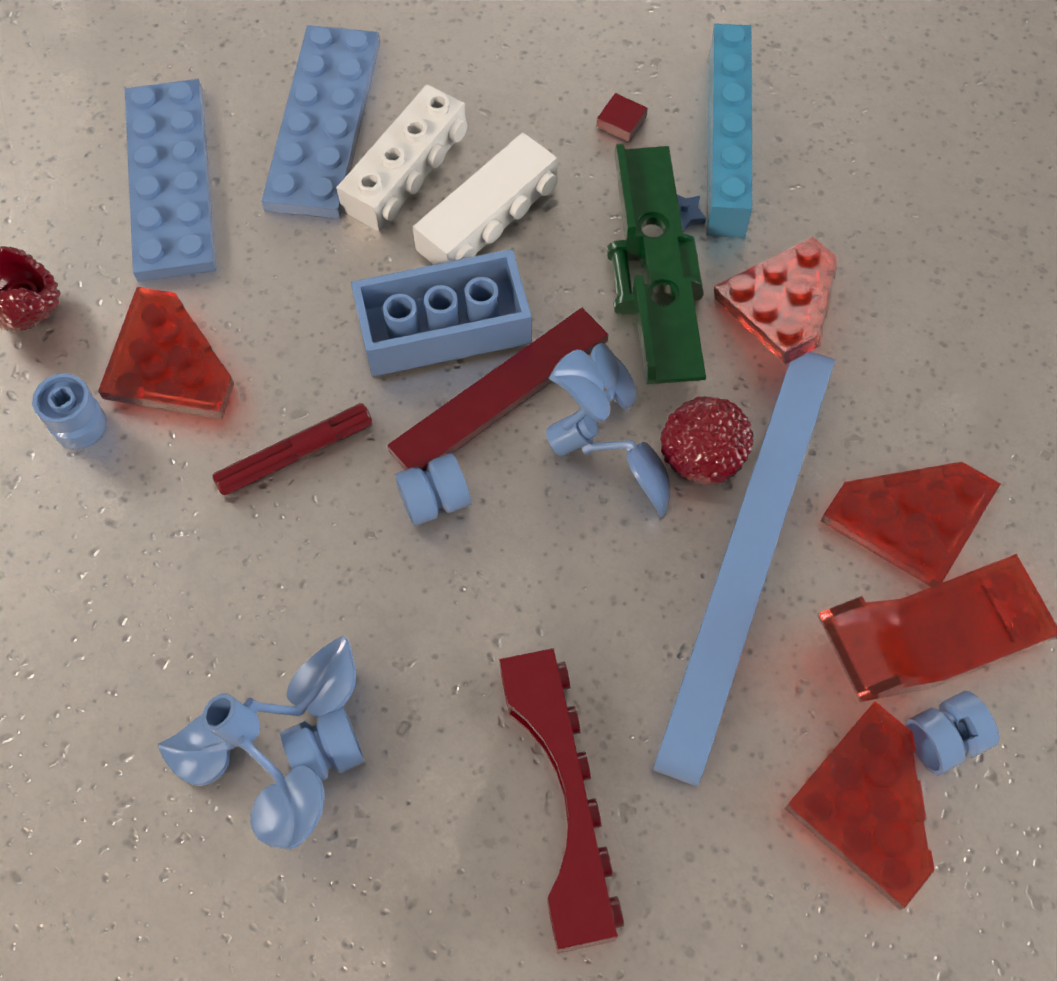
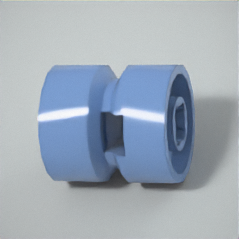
(69, 411)
(434, 489)
(954, 731)
(324, 745)

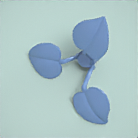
(584, 380)
(201, 751)

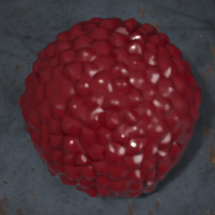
(26, 290)
(707, 440)

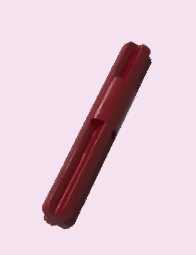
(292, 449)

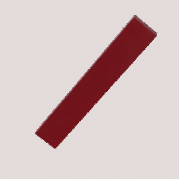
(495, 393)

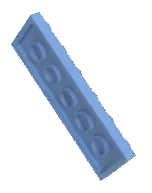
(321, 121)
(169, 181)

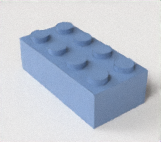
(442, 312)

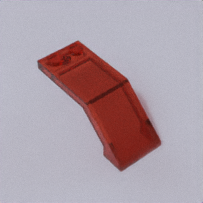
(938, 631)

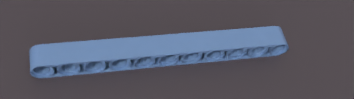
(743, 572)

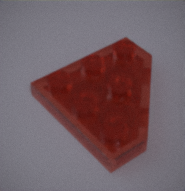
(784, 298)
(165, 360)
(914, 516)
(871, 806)

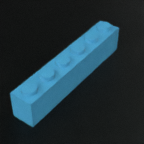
(729, 131)

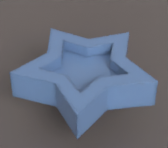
(690, 212)

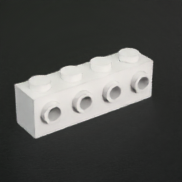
(402, 158)
(487, 202)

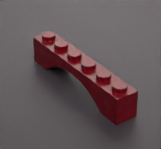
(579, 898)

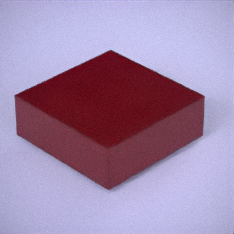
(621, 117)

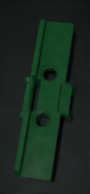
(668, 332)

